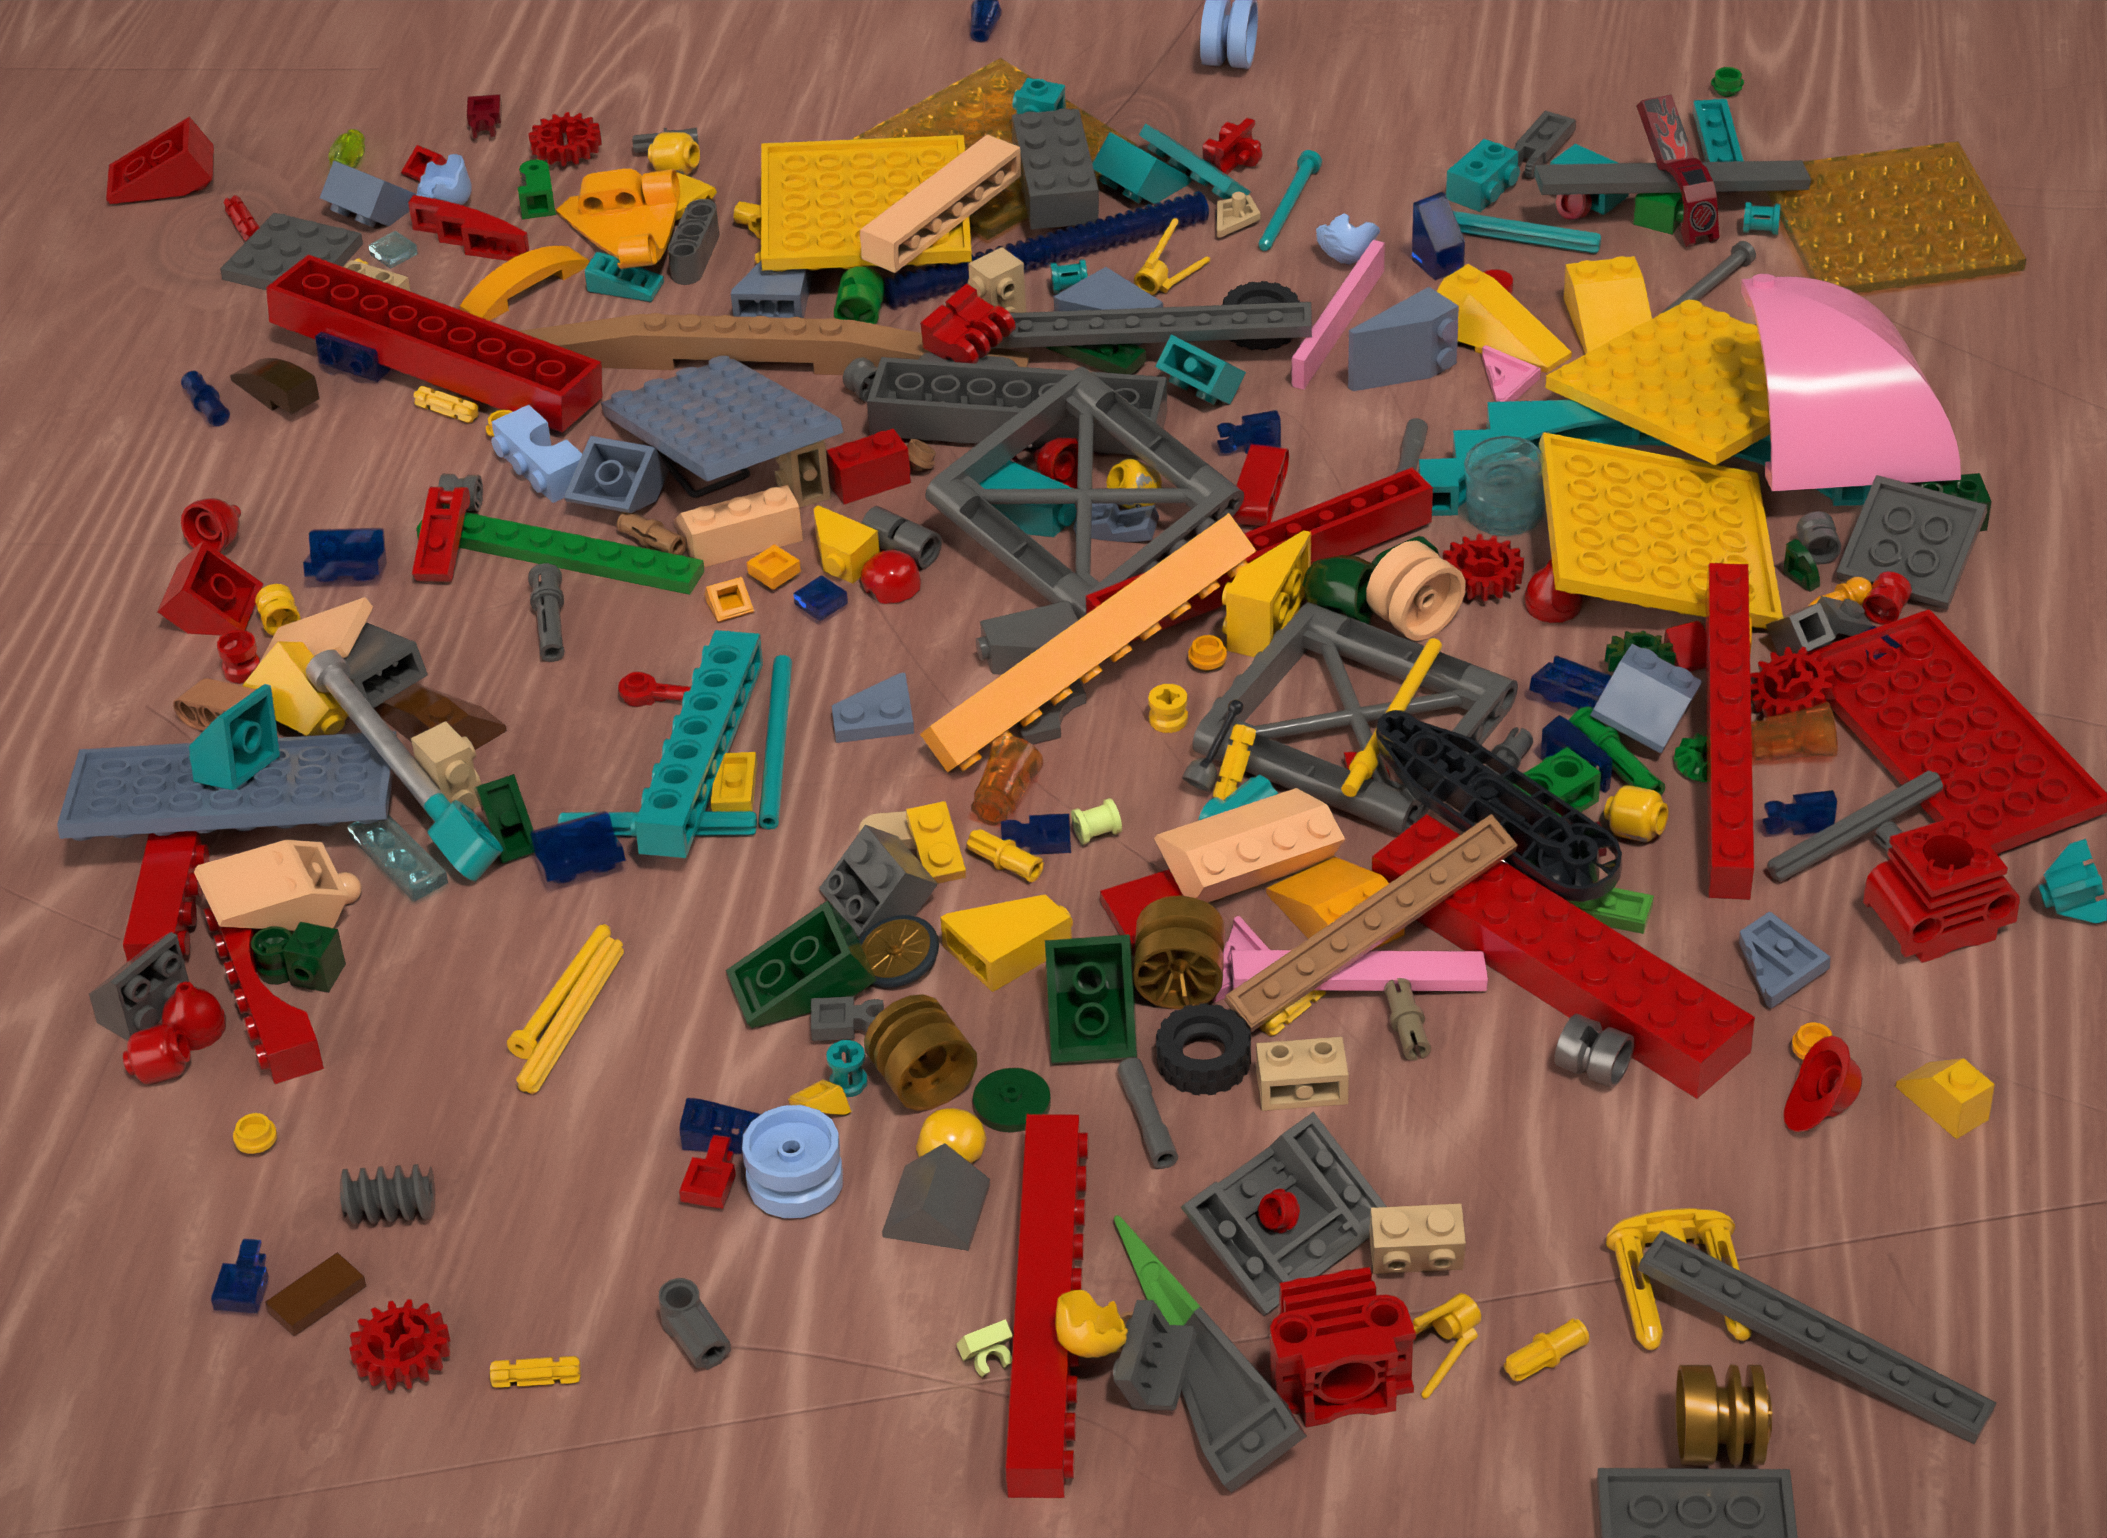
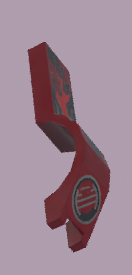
(1676, 157)

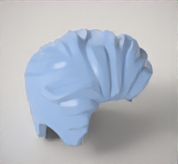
(446, 181)
(1344, 240)

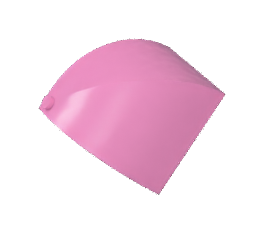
(1843, 391)

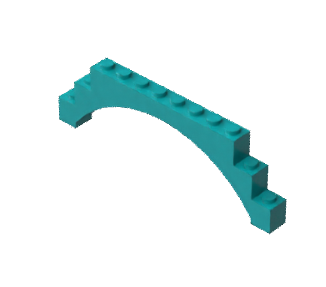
(1566, 419)

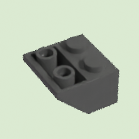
(877, 880)
(139, 989)

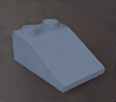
(1404, 342)

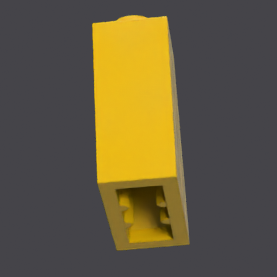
(294, 696)
(1004, 937)

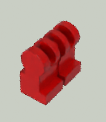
(965, 327)

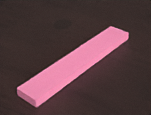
(1338, 314)
(1376, 968)

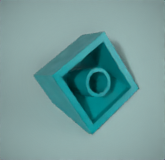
(1136, 171)
(237, 742)

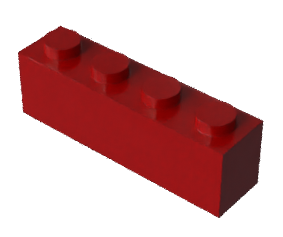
(166, 891)

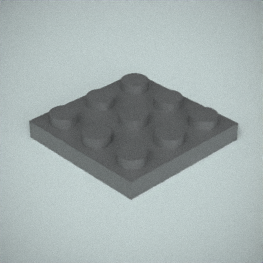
(282, 244)
(1915, 535)

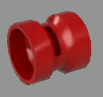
(1887, 597)
(238, 655)

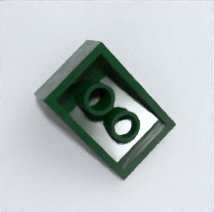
(803, 962)
(1091, 999)

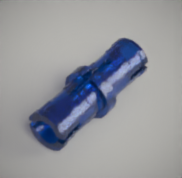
(205, 398)

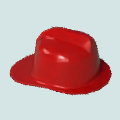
(1825, 1085)

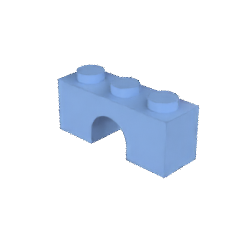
(526, 443)

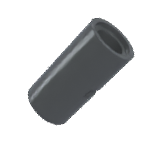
(904, 535)

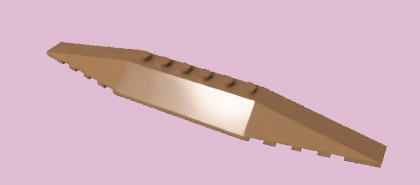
(659, 340)

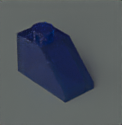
(1436, 237)

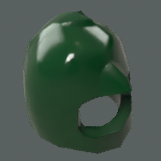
(1340, 585)

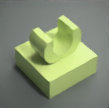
(985, 1342)

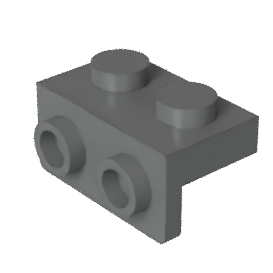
(1153, 1359)

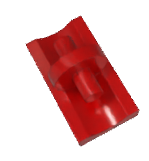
(1234, 147)

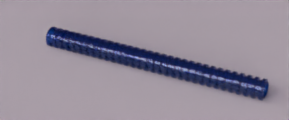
(1054, 246)

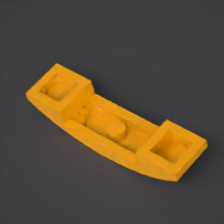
(490, 295)

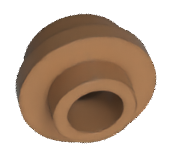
(920, 455)

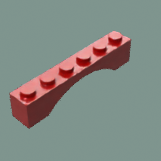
(283, 1031)

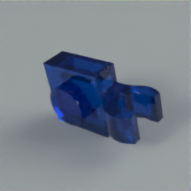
(244, 1283)

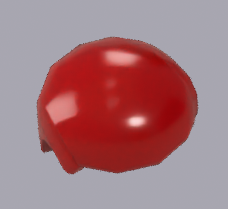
(891, 576)

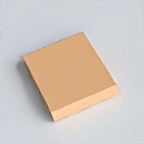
(327, 630)

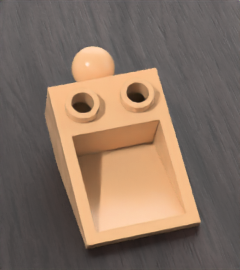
(277, 887)

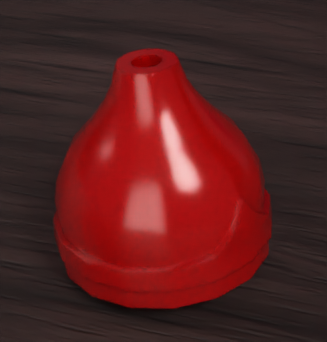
(1059, 460)
(211, 522)
(1547, 603)
(195, 1014)

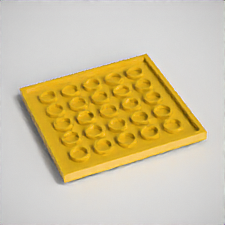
(827, 191)
(1679, 378)
(1651, 524)

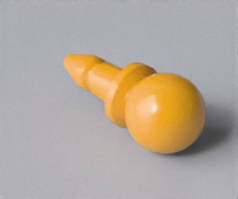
(1853, 589)

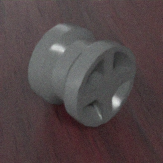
(860, 377)

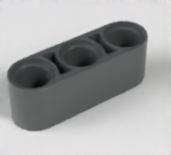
(693, 241)

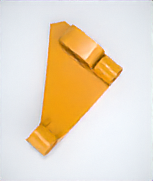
(626, 213)

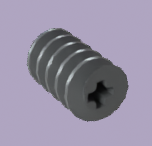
(387, 1195)

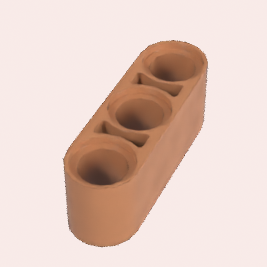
(207, 701)

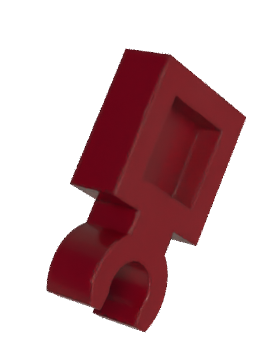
(484, 113)

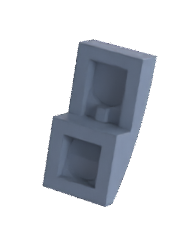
(1126, 525)

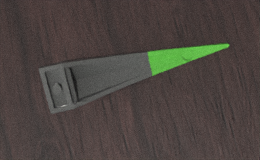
(1232, 1406)

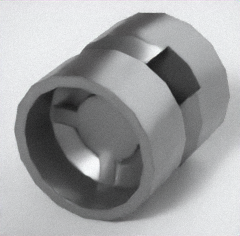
(1599, 1052)

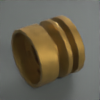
(920, 1052)
(1722, 1415)

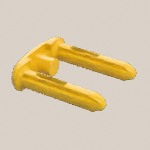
(1629, 1241)

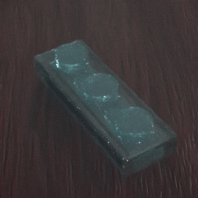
(399, 856)

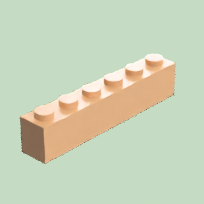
(940, 203)

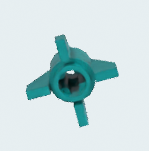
(2073, 886)

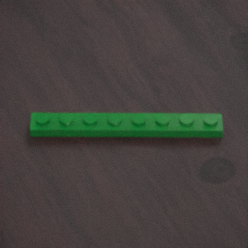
(580, 553)

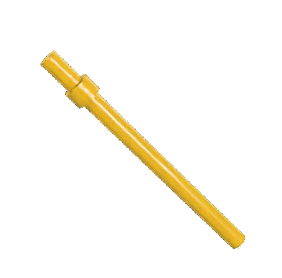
(1366, 761)

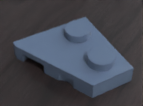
(875, 712)
(1780, 958)

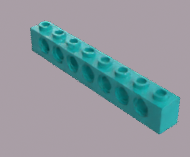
(697, 745)

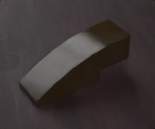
(278, 384)

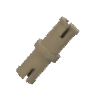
(1407, 1019)

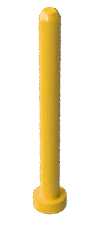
(523, 1042)

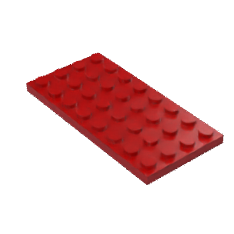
(1951, 716)

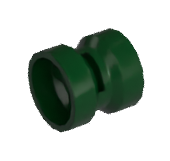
(268, 952)

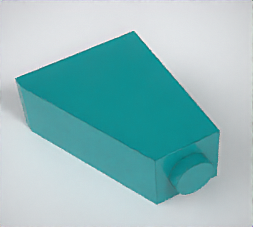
(1032, 518)

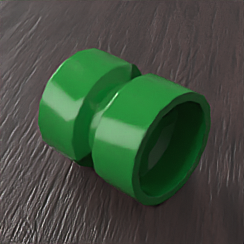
(860, 295)

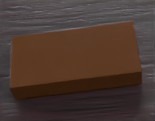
(315, 1294)

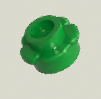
(1727, 81)

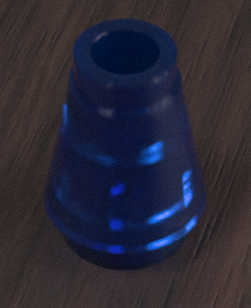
(984, 18)

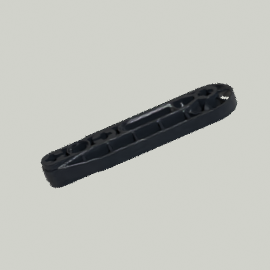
(1560, 846)

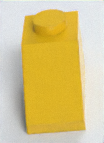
(843, 544)
(1950, 1094)

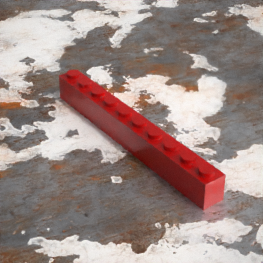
(1336, 529)
(1729, 733)
(1046, 1269)

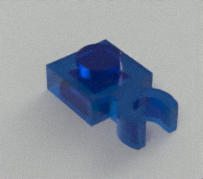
(1255, 429)
(1805, 814)
(1042, 834)

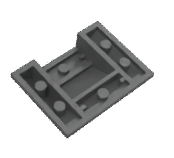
(1331, 1222)

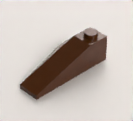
(423, 708)

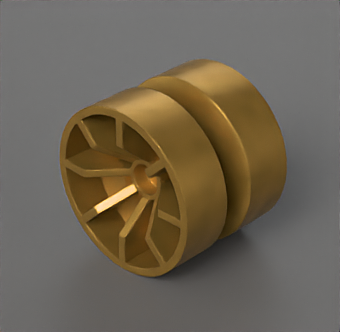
(1179, 952)

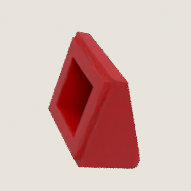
(418, 161)
(1688, 644)

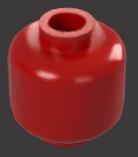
(156, 1054)

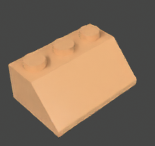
(741, 525)

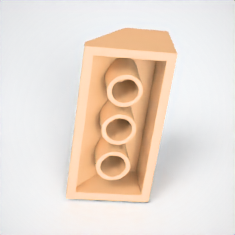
(1250, 845)

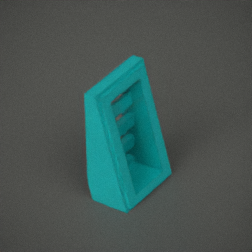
(607, 278)

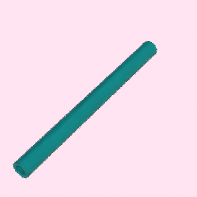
(775, 742)

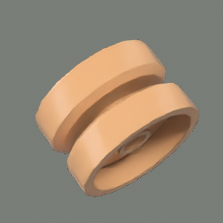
(1415, 590)

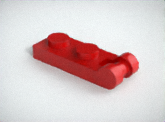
(440, 534)

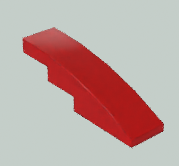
(468, 227)

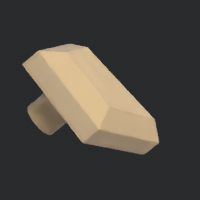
(1236, 213)

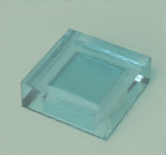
(393, 249)

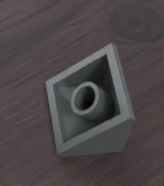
(938, 1201)

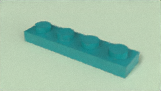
(1716, 131)
(1184, 158)

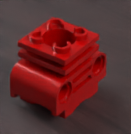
(1941, 889)
(1340, 1347)

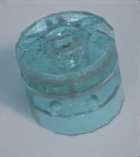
(1504, 485)

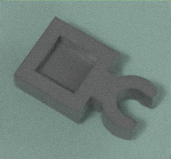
(839, 1017)

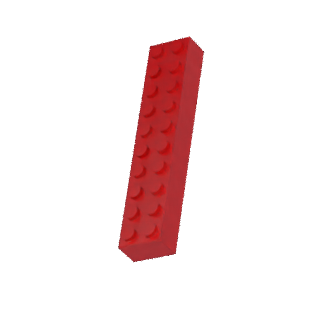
(436, 341)
(1581, 965)

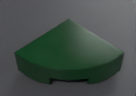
(1801, 566)

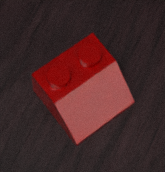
(868, 466)
(209, 593)

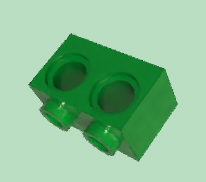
(1568, 778)

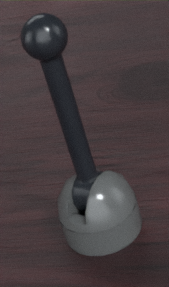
(1202, 772)

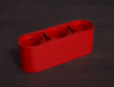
(1261, 483)

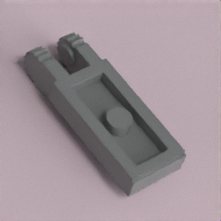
(1543, 140)

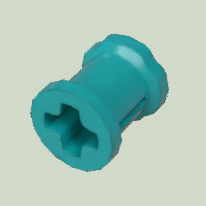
(1752, 223)
(1067, 275)
(854, 1060)

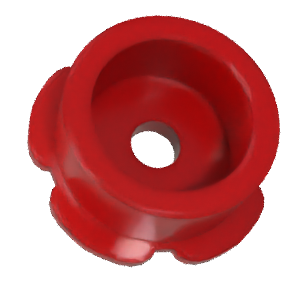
(1279, 1210)

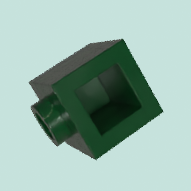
(314, 957)

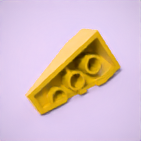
(1496, 319)

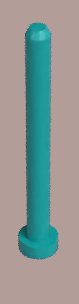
(1308, 163)

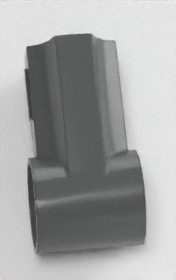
(691, 1323)

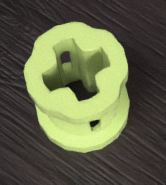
(1096, 821)

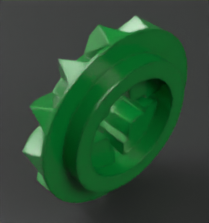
(1689, 757)

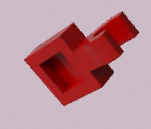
(710, 1178)

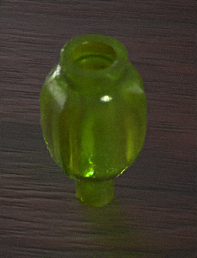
(348, 148)

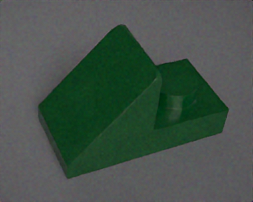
(506, 816)

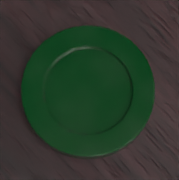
(1007, 1096)

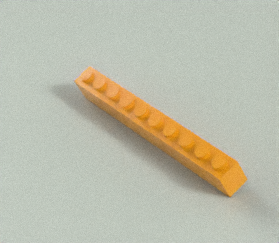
(1087, 643)

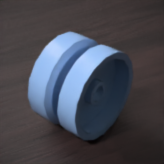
(1229, 32)
(792, 1161)

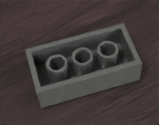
(1055, 168)

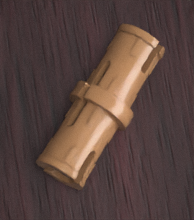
(651, 533)

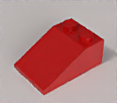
(163, 166)

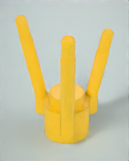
(1154, 273)
(1451, 1320)

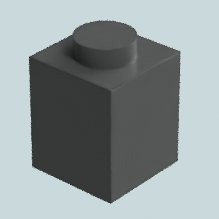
(1801, 628)

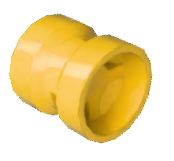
(276, 607)

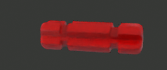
(241, 216)

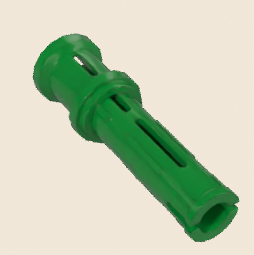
(1623, 761)

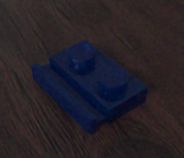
(1569, 683)

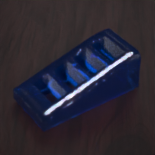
(1562, 734)
(703, 1116)

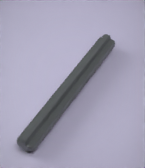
(1855, 826)

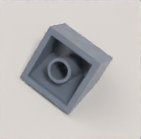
(365, 195)
(617, 475)
(1646, 698)

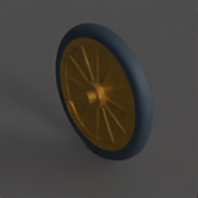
(900, 949)

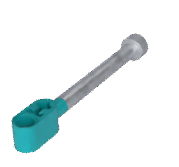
(456, 827)

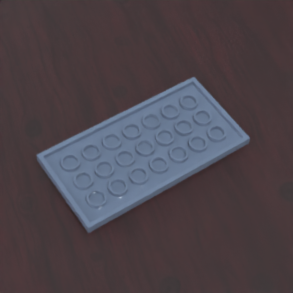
(720, 417)
(154, 790)

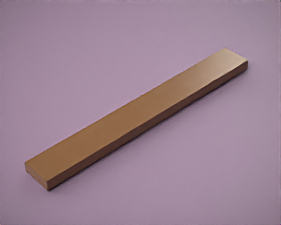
(1370, 923)

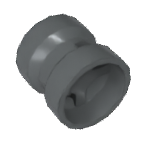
(472, 482)
(1819, 536)

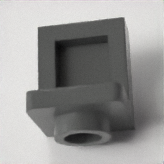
(1844, 616)

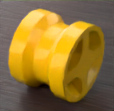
(1168, 708)

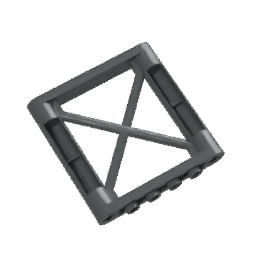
(1090, 400)
(1333, 635)

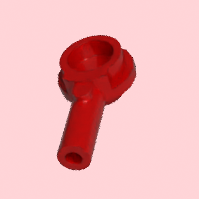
(641, 690)

